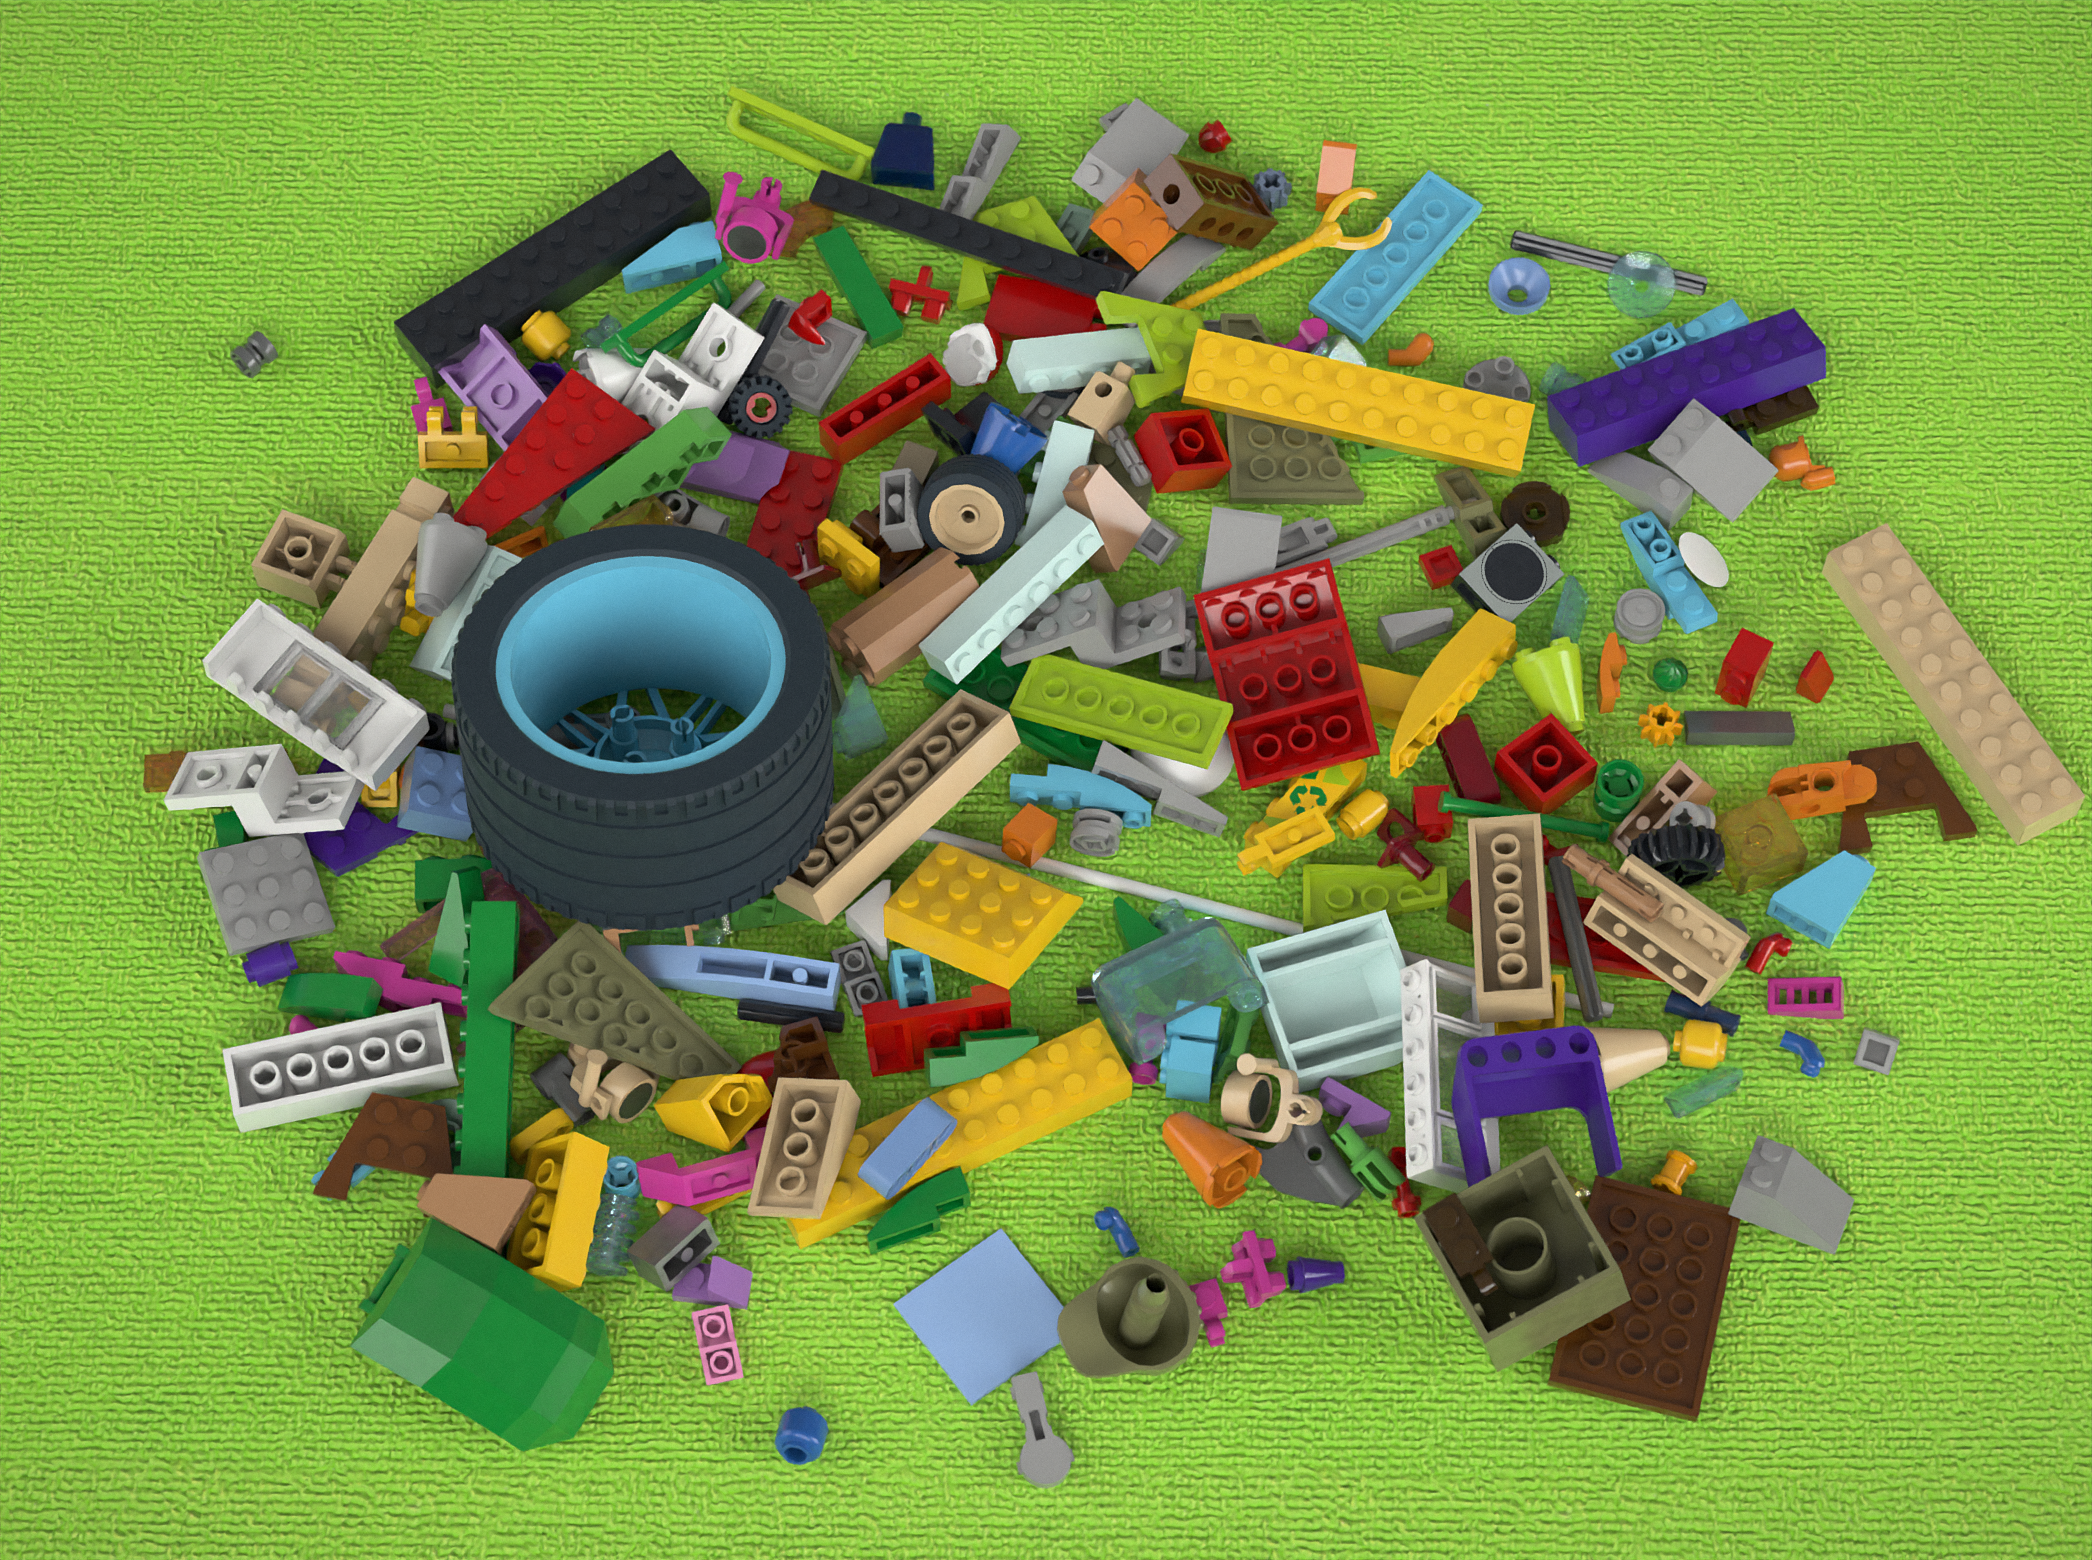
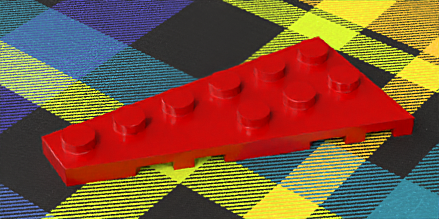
(559, 446)

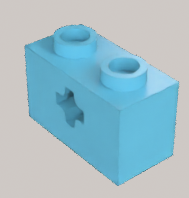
(911, 978)

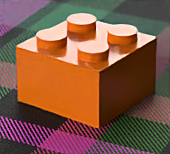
(1132, 222)

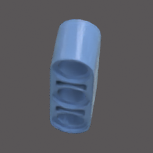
(907, 1148)

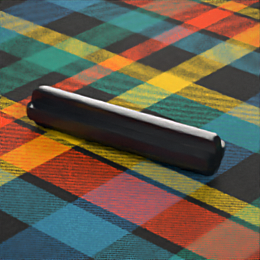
(787, 1014)

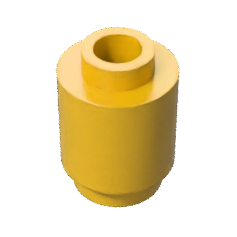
(1363, 814)

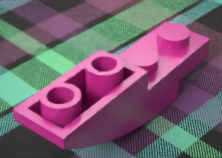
(398, 989)

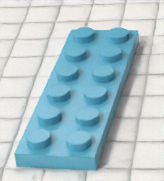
(1382, 276)

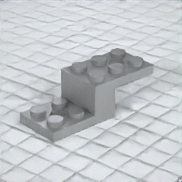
(1097, 628)

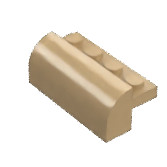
(1683, 946)

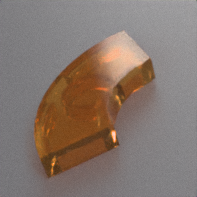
(807, 222)

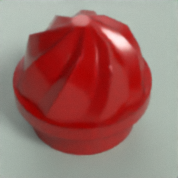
(1214, 137)

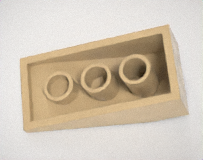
(803, 1147)

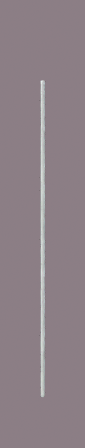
(1162, 895)

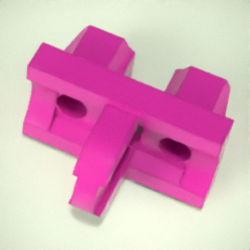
(1250, 1269)

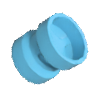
(622, 1171)

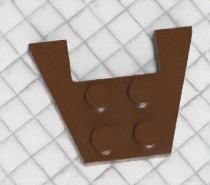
(1904, 784)
(393, 1137)

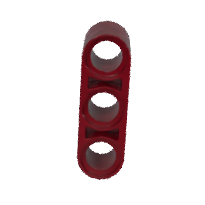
(1467, 761)

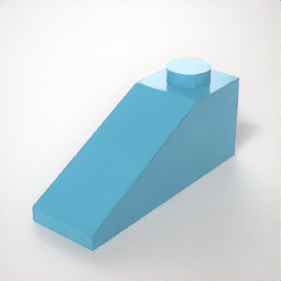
(677, 258)

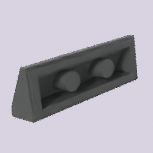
(1738, 728)

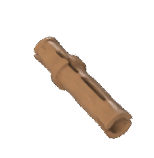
(1601, 875)

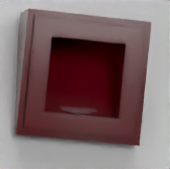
(1460, 908)

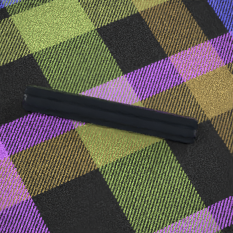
(769, 329)

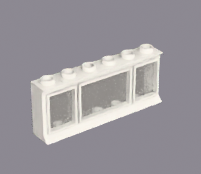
(1436, 1020)

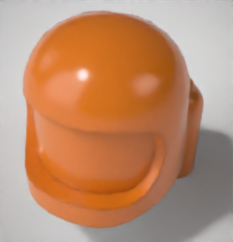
(1795, 463)

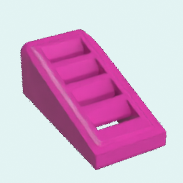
(1806, 984)

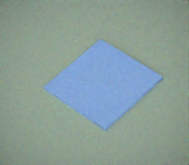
(984, 1316)

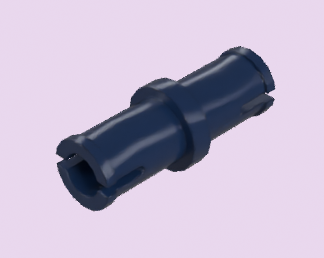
(1687, 1008)

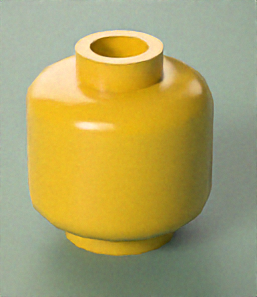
(546, 335)
(1700, 1044)

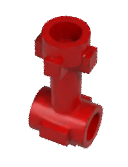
(1406, 1203)

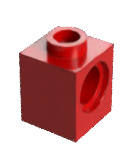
(1433, 824)

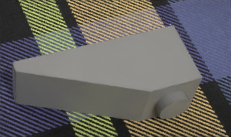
(1645, 486)

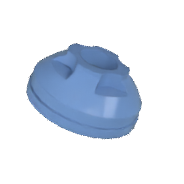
(1520, 275)

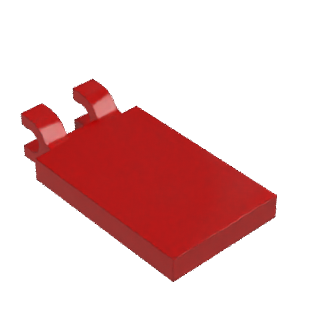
(1035, 310)

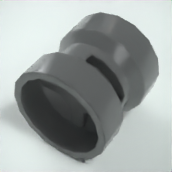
(253, 354)

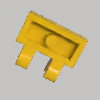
(453, 448)

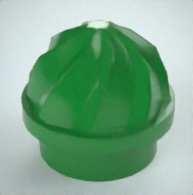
(1670, 674)

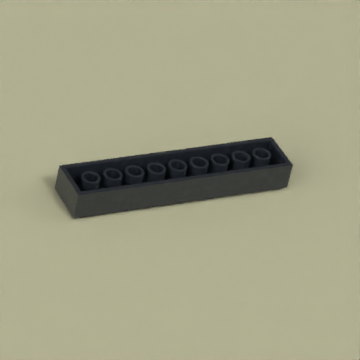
(555, 264)

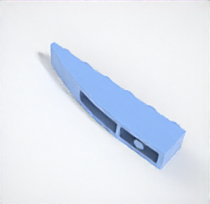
(740, 974)

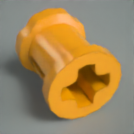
(1674, 1173)

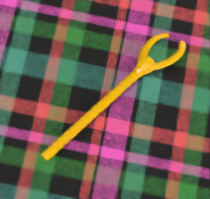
(1326, 235)

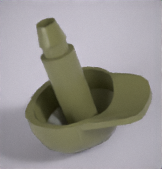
(1131, 1322)

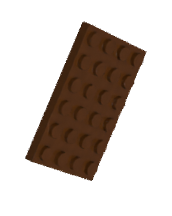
(1676, 1273)

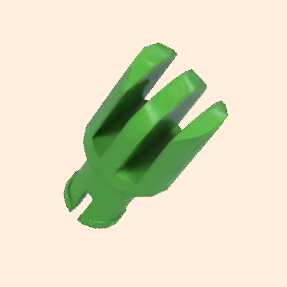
(1368, 1164)

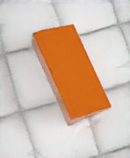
(525, 543)

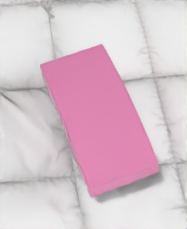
(717, 1345)

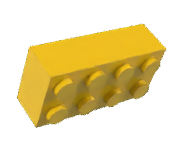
(560, 1219)

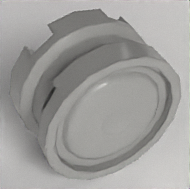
(1639, 615)
(1096, 832)

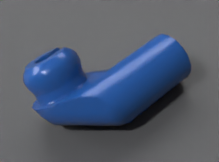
(1112, 1220)

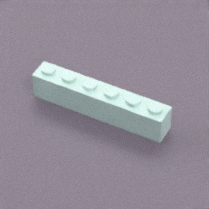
(1011, 594)

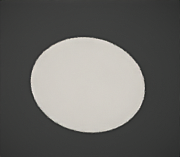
(1703, 559)

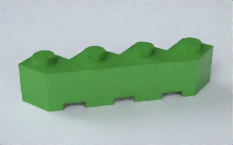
(649, 468)

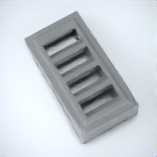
(1410, 628)

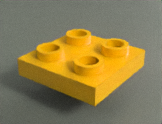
(844, 550)

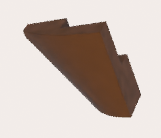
(803, 1053)

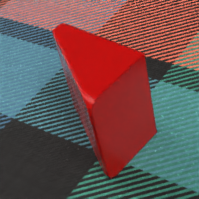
(1815, 678)

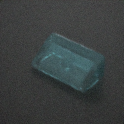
(1570, 611)
(1704, 1091)

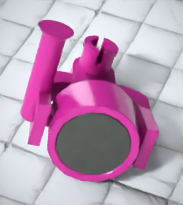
(753, 221)

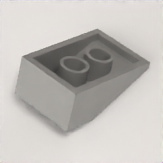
(1134, 141)
(1712, 460)
(1791, 1197)

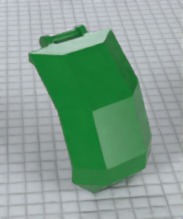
(486, 1339)

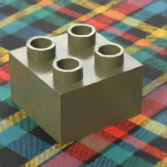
(1546, 1261)

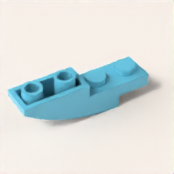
(1668, 339)
(1666, 574)
(1077, 788)

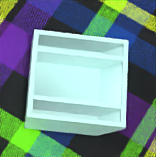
(1333, 999)

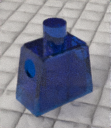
(905, 155)

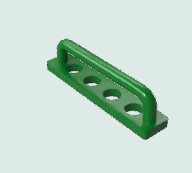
(637, 360)

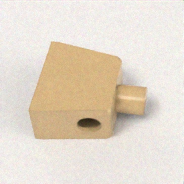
(1104, 402)

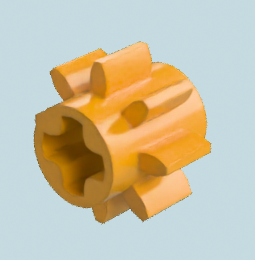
(1660, 715)

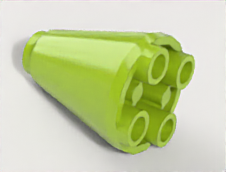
(1554, 681)

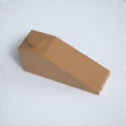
(1654, 810)

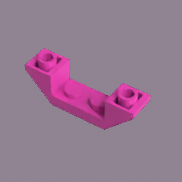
(702, 1181)

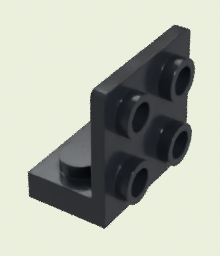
(958, 429)

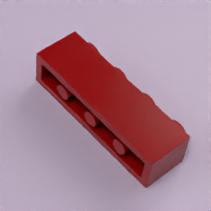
(884, 409)

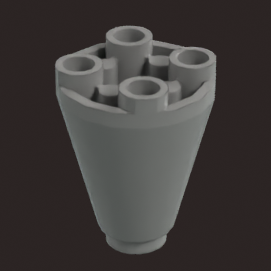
(445, 561)

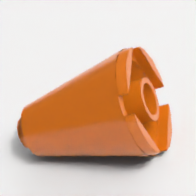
(1211, 1158)

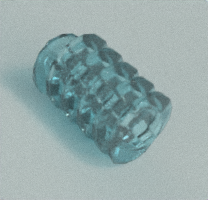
(609, 1235)

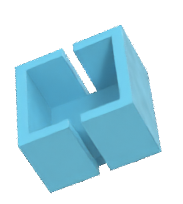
(1191, 1054)

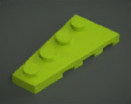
(1352, 891)

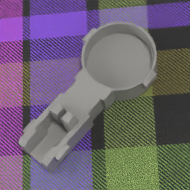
(1044, 1457)

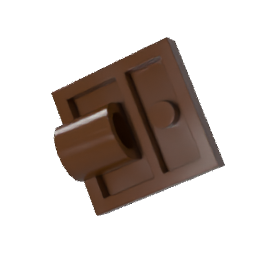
(891, 563)

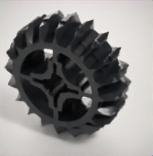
(1681, 853)

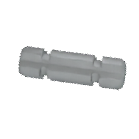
(1129, 456)

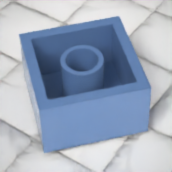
(434, 795)

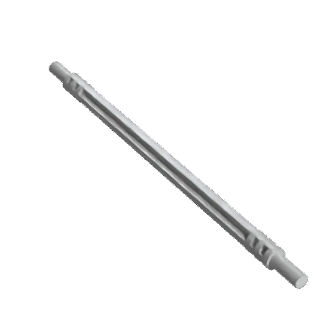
(1371, 542)

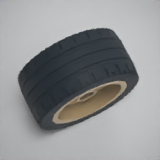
(972, 508)

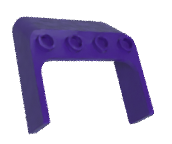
(1526, 1076)

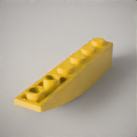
(1450, 683)

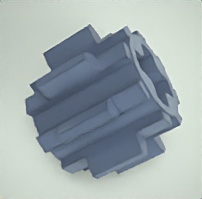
(1272, 188)

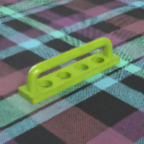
(745, 100)

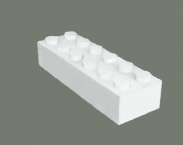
(339, 1067)

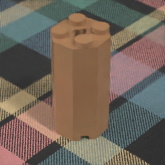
(891, 624)

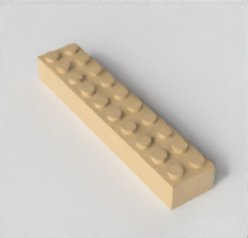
(1953, 684)

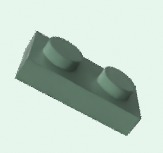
(1075, 226)

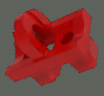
(906, 293)

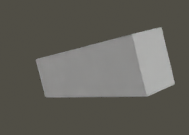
(986, 161)
(1171, 800)

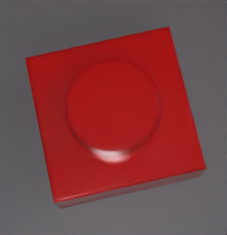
(1440, 566)

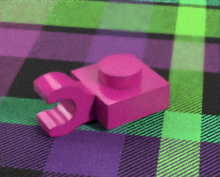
(425, 399)
(1213, 1309)

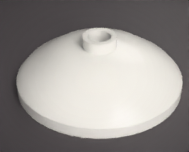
(1188, 777)

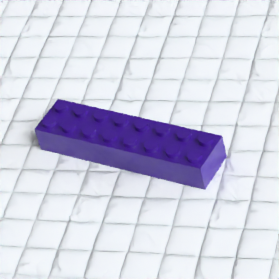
(1717, 372)

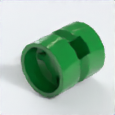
(1617, 790)

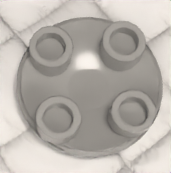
(1499, 378)

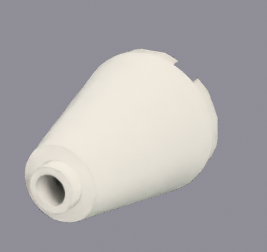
(608, 370)

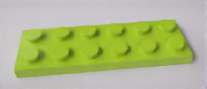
(1122, 710)

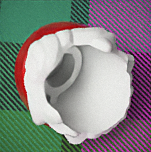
(973, 354)

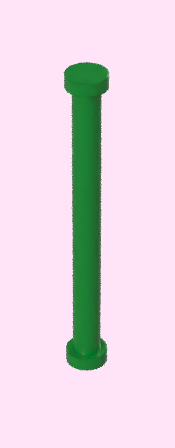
(1598, 831)

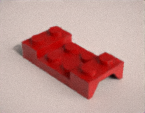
(899, 1036)

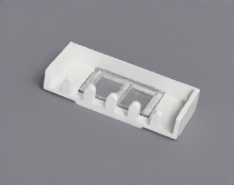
(317, 694)

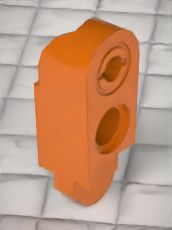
(1800, 794)

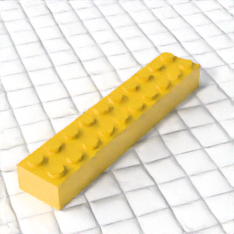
(1357, 403)
(993, 1116)

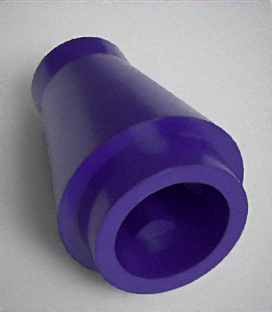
(1311, 1273)

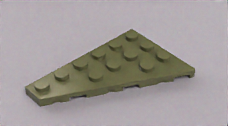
(1280, 461)
(604, 1003)

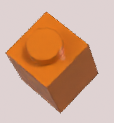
(1029, 835)

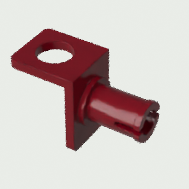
(812, 571)
(1402, 848)

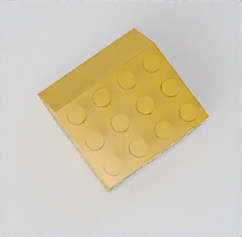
(977, 914)

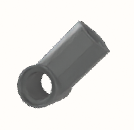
(554, 1083)

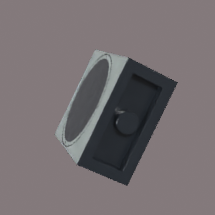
(1508, 575)

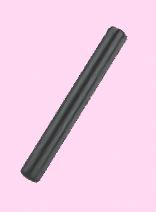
(1575, 940)

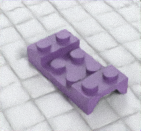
(497, 385)

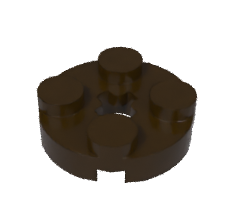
(1538, 496)

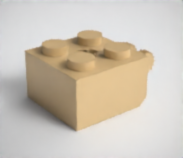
(302, 559)

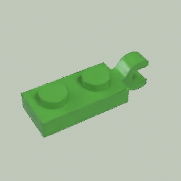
(1233, 1041)

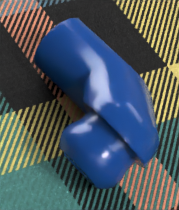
(1807, 1050)

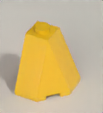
(714, 1107)

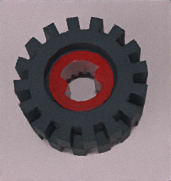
(776, 413)

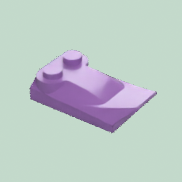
(742, 470)

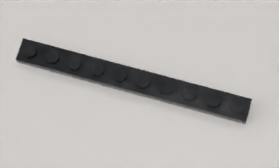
(965, 237)

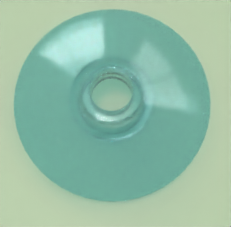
(1636, 268)

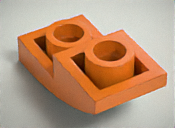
(1609, 672)

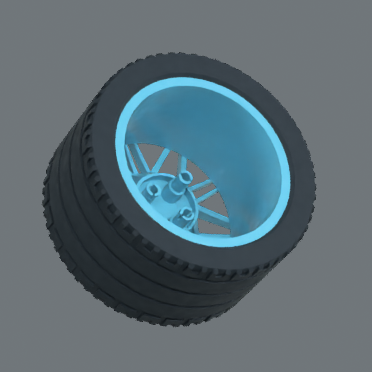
(655, 815)

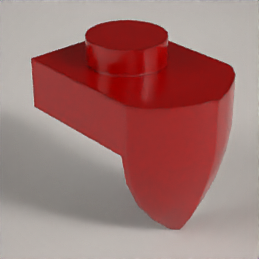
(809, 316)

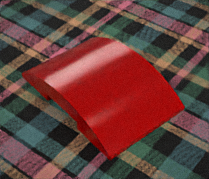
(1288, 672)

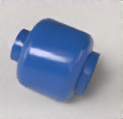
(801, 1435)

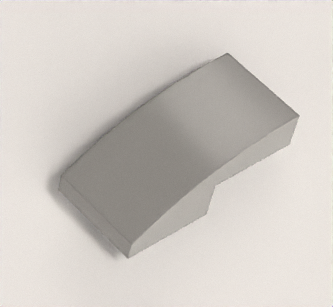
(859, 976)

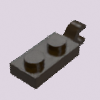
(1774, 411)
(1461, 1241)

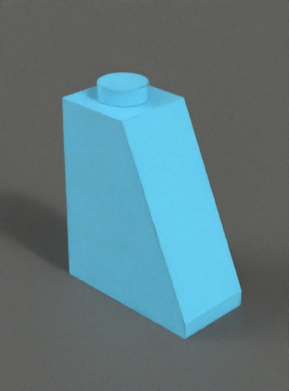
(1823, 898)

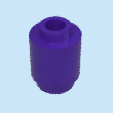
(269, 963)

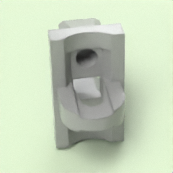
(1180, 665)

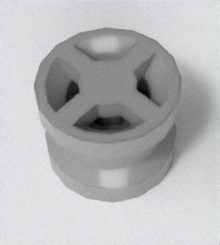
(1700, 815)

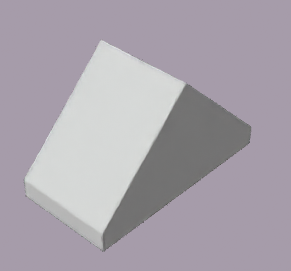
(867, 919)

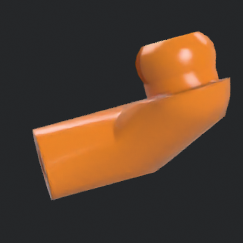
(1414, 354)

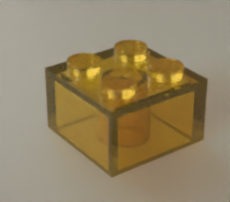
(1759, 844)

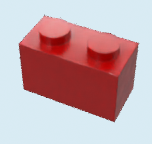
(1744, 668)

